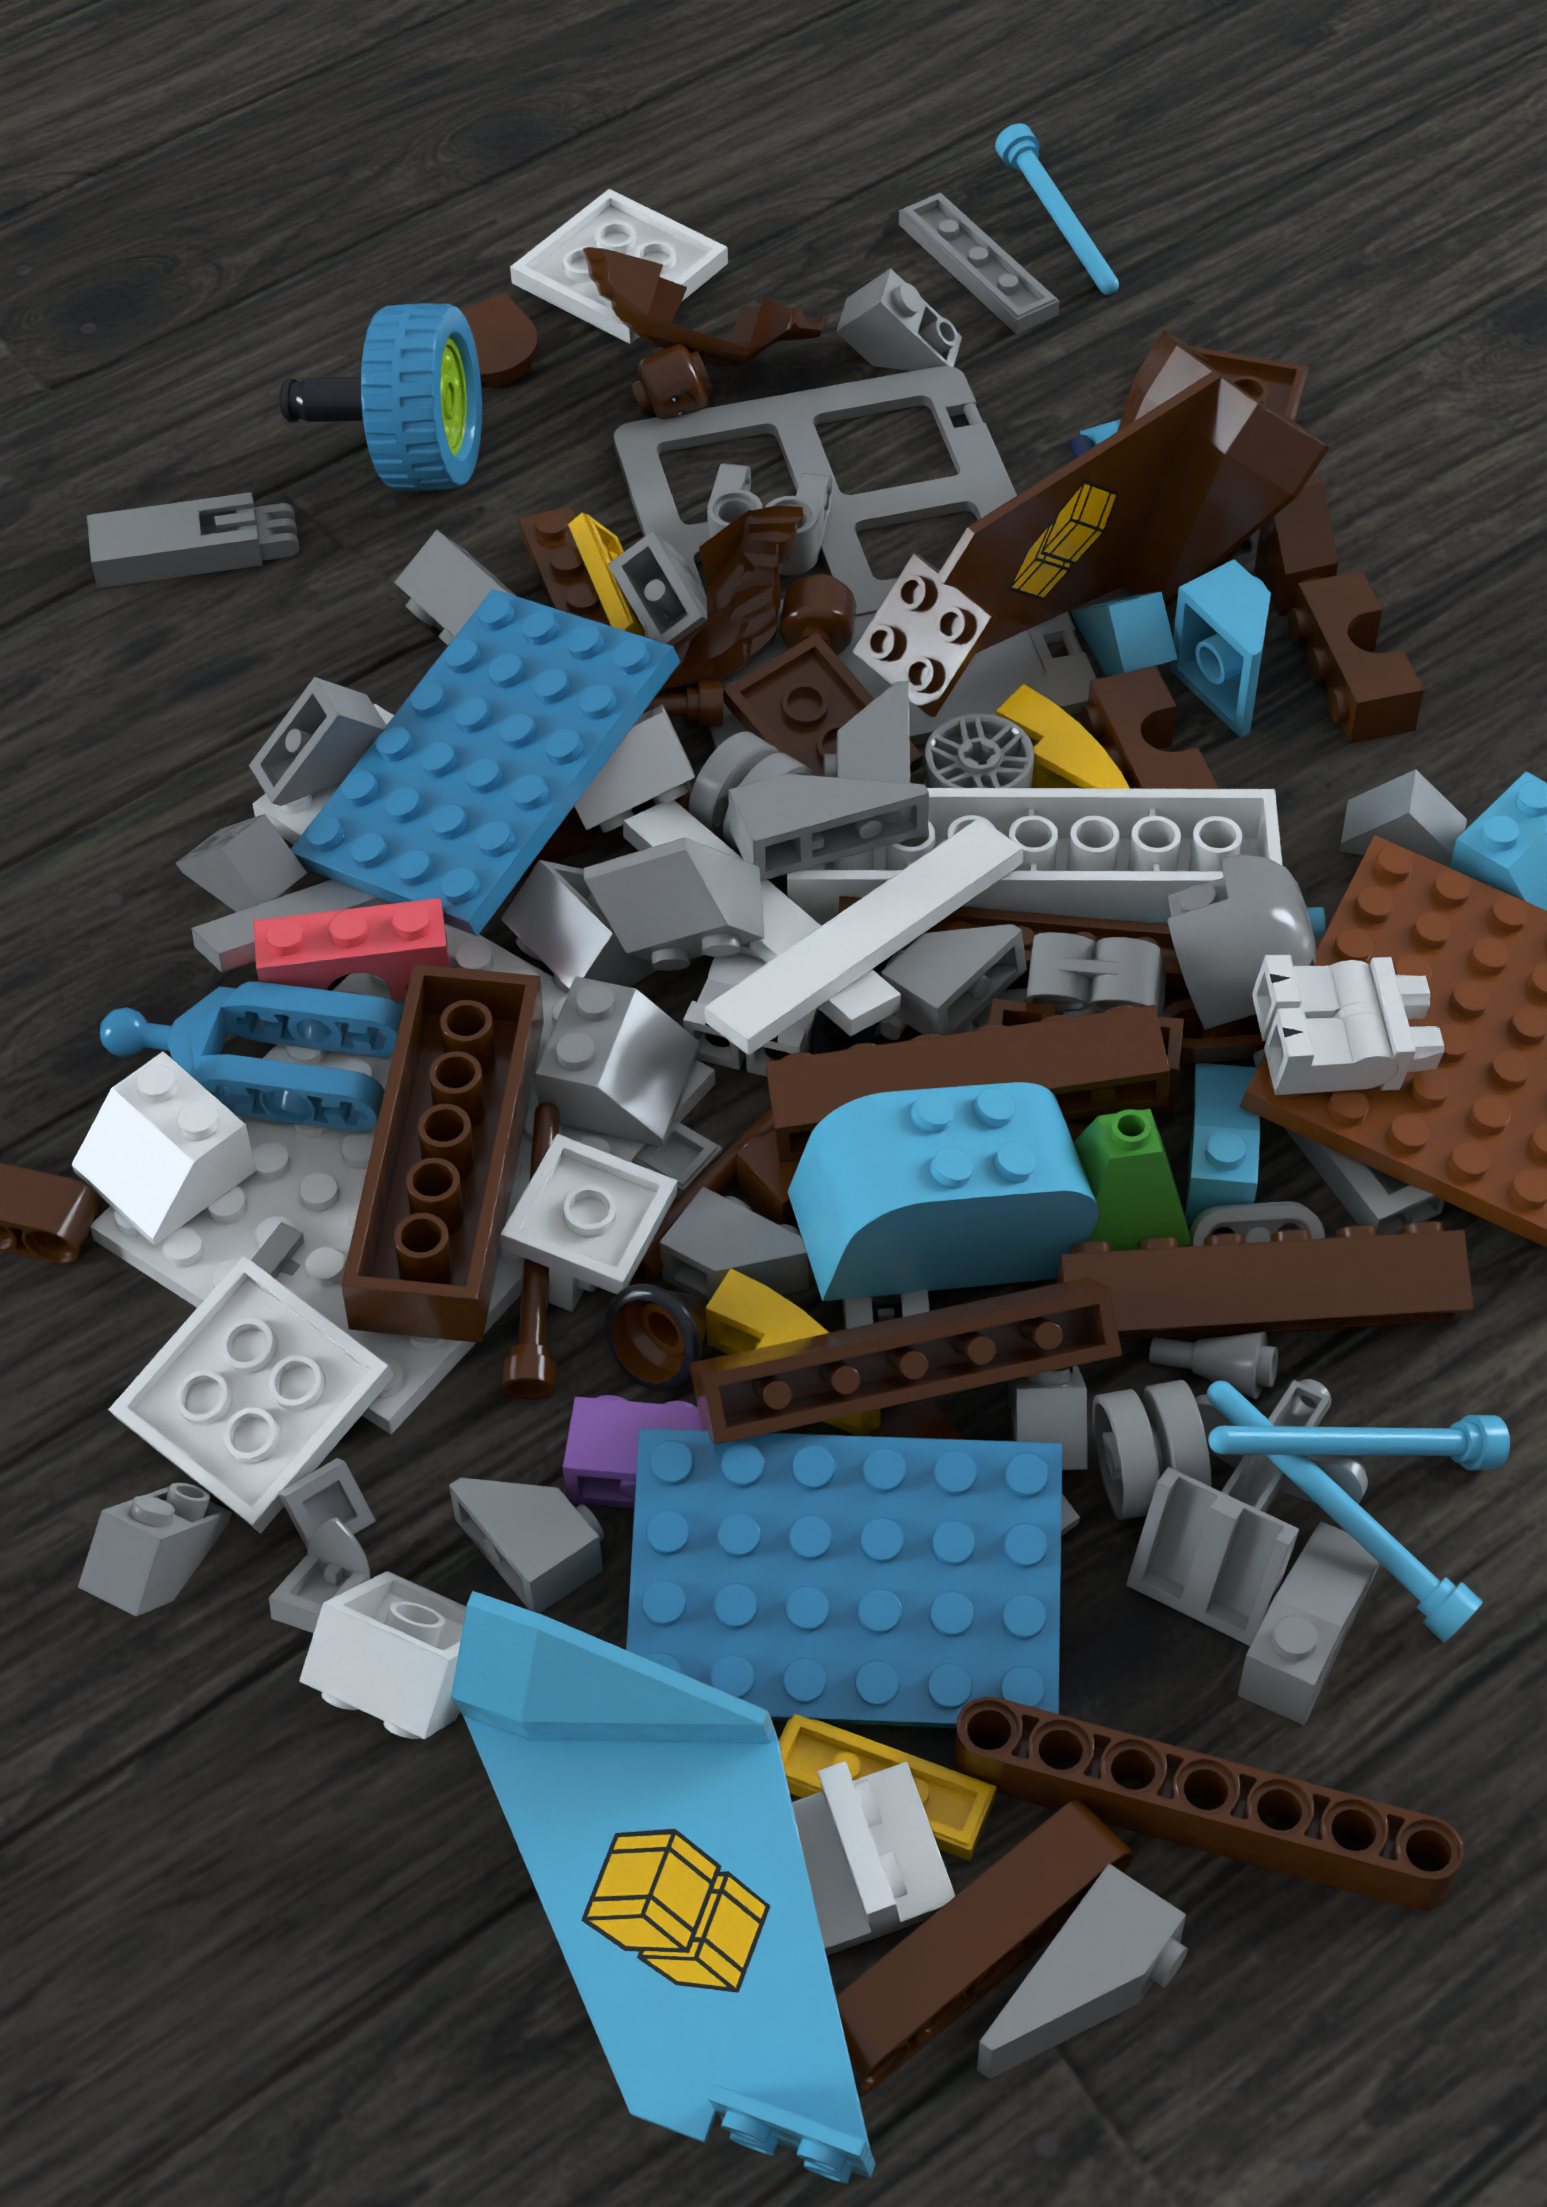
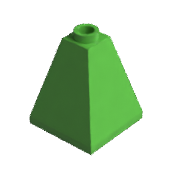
(1131, 1181)

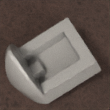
(330, 1568)

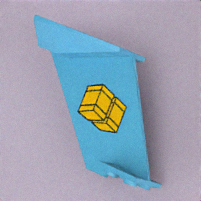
(668, 1881)

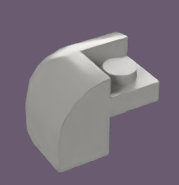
(1228, 929)

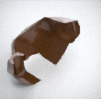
(650, 303)
(740, 595)

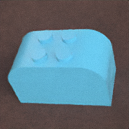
(940, 1191)

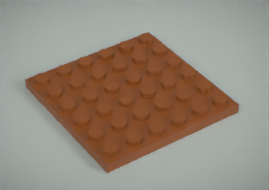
(1481, 1117)

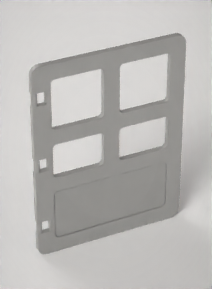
(977, 488)

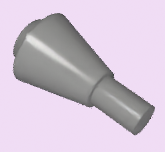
(1237, 1359)

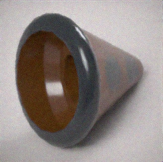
(656, 1334)

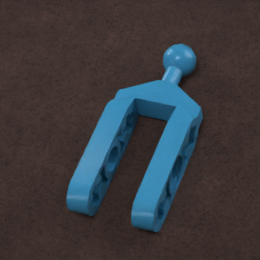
(276, 1016)

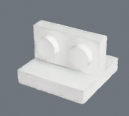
(587, 1219)
(869, 1855)

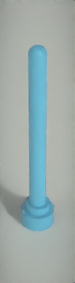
(1020, 151)
(1474, 1441)
(1440, 1601)

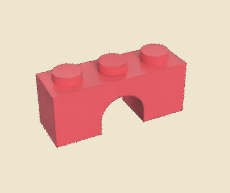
(371, 940)

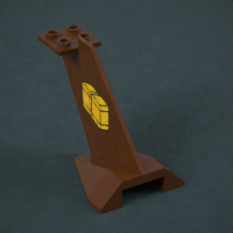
(1143, 509)

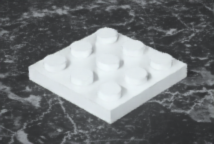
(560, 273)
(252, 1392)

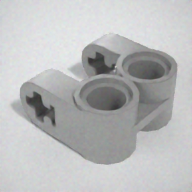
(733, 498)
(1099, 974)

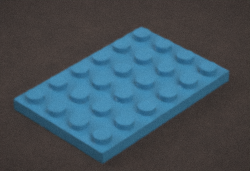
(485, 758)
(850, 1572)

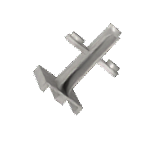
(1221, 1550)

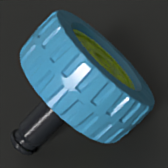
(413, 395)

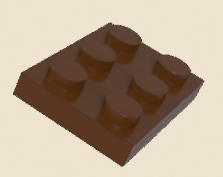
(801, 702)

